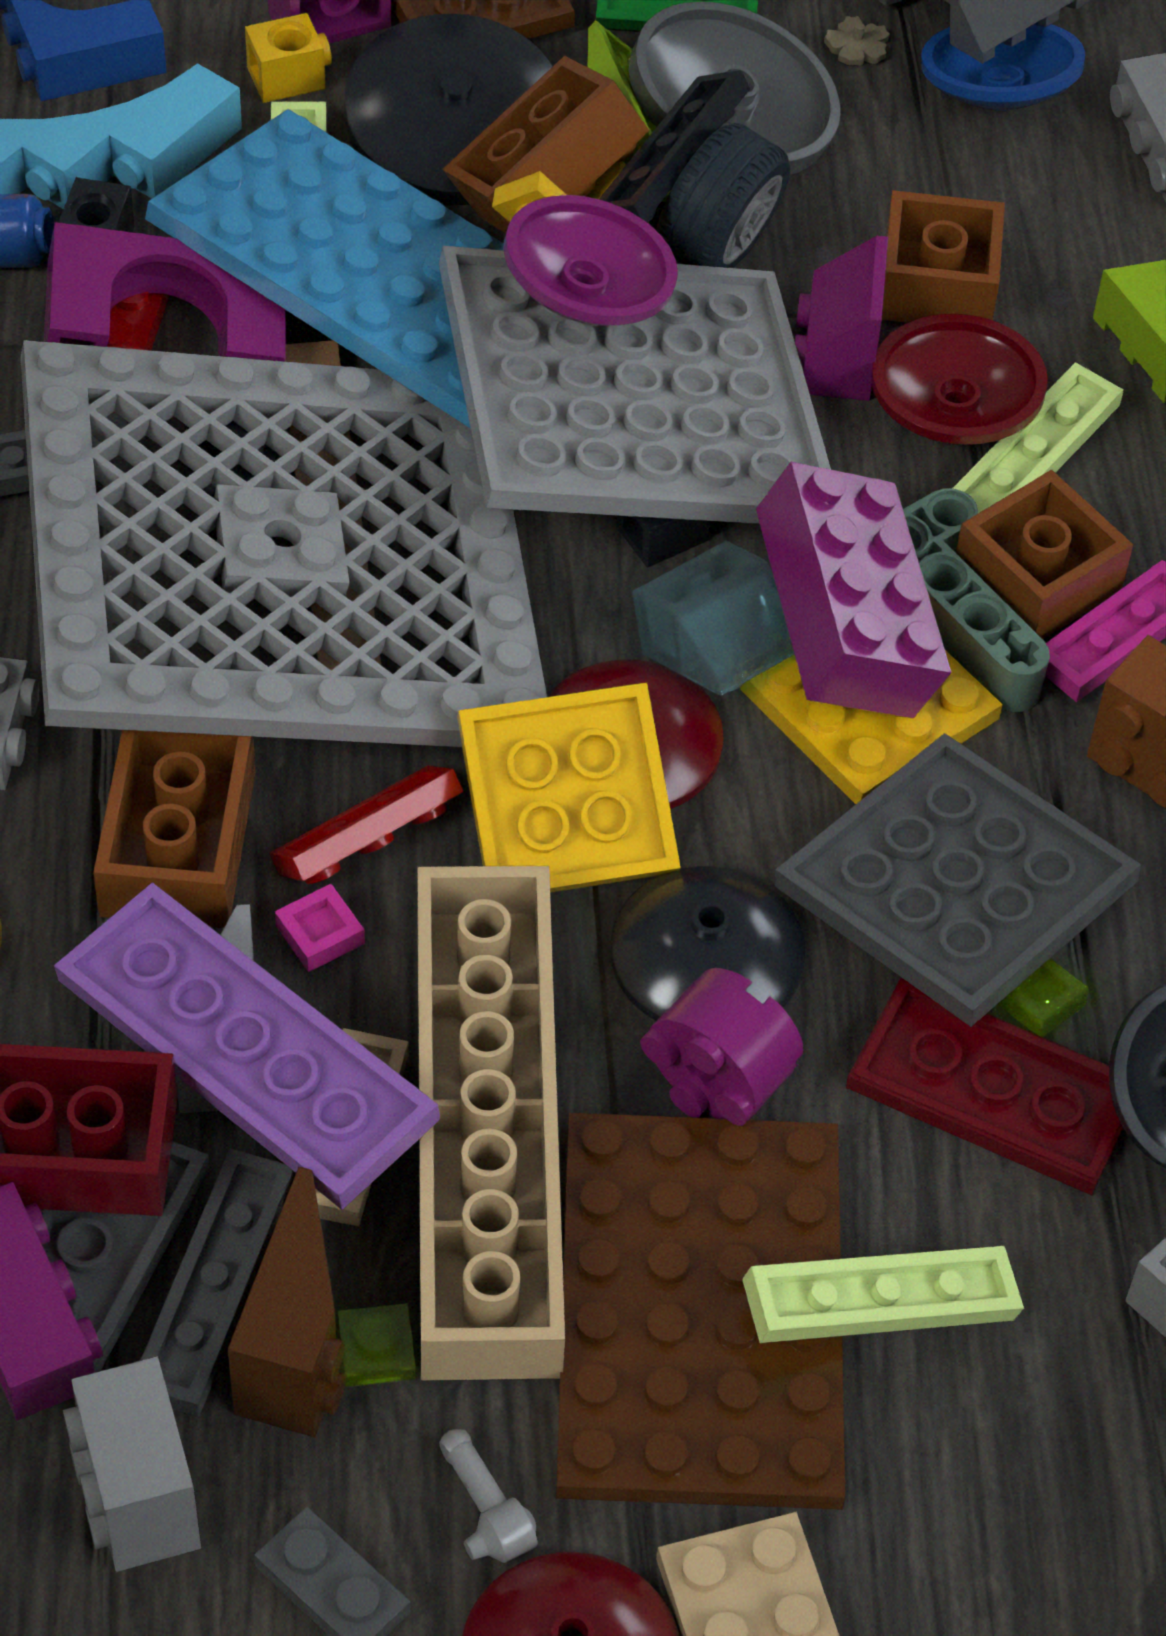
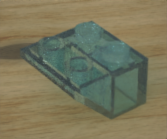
(714, 618)

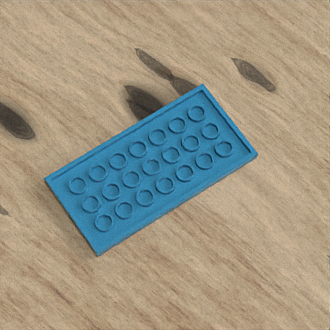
(331, 246)

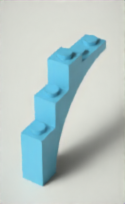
(140, 141)

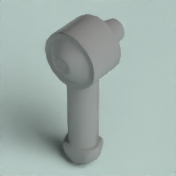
(503, 1525)

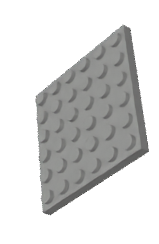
(634, 417)

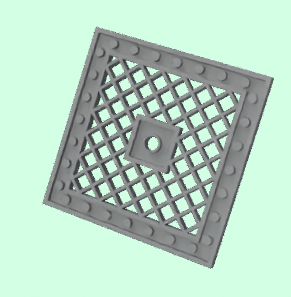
(103, 685)

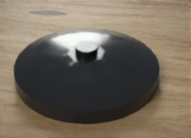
(432, 91)

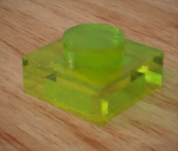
(1046, 998)
(377, 1345)

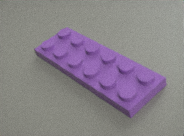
(248, 1044)

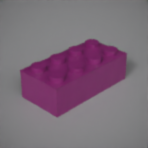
(852, 591)

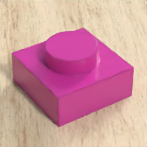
(319, 927)

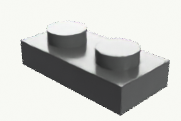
(330, 1580)

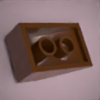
(286, 1341)

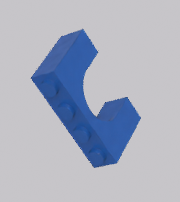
(83, 48)

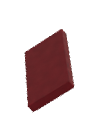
(991, 1087)

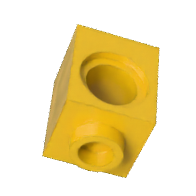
(286, 57)

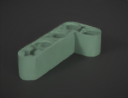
(970, 616)

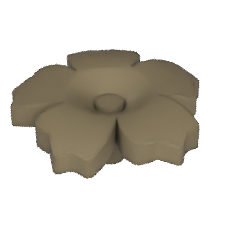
(857, 42)

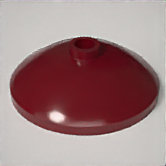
(959, 379)
(683, 716)
(567, 1594)

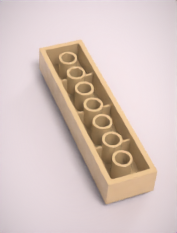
(494, 1154)

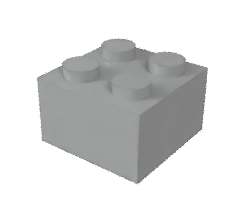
(132, 1465)

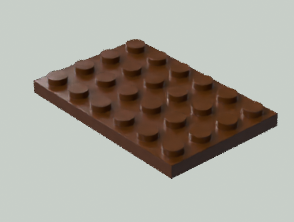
(661, 1348)

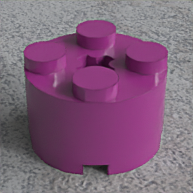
(723, 1047)

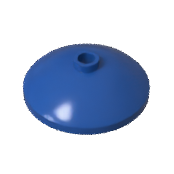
(1015, 77)

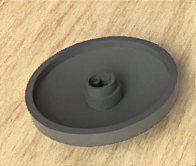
(790, 89)

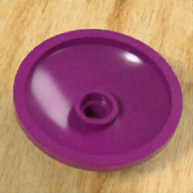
(590, 260)

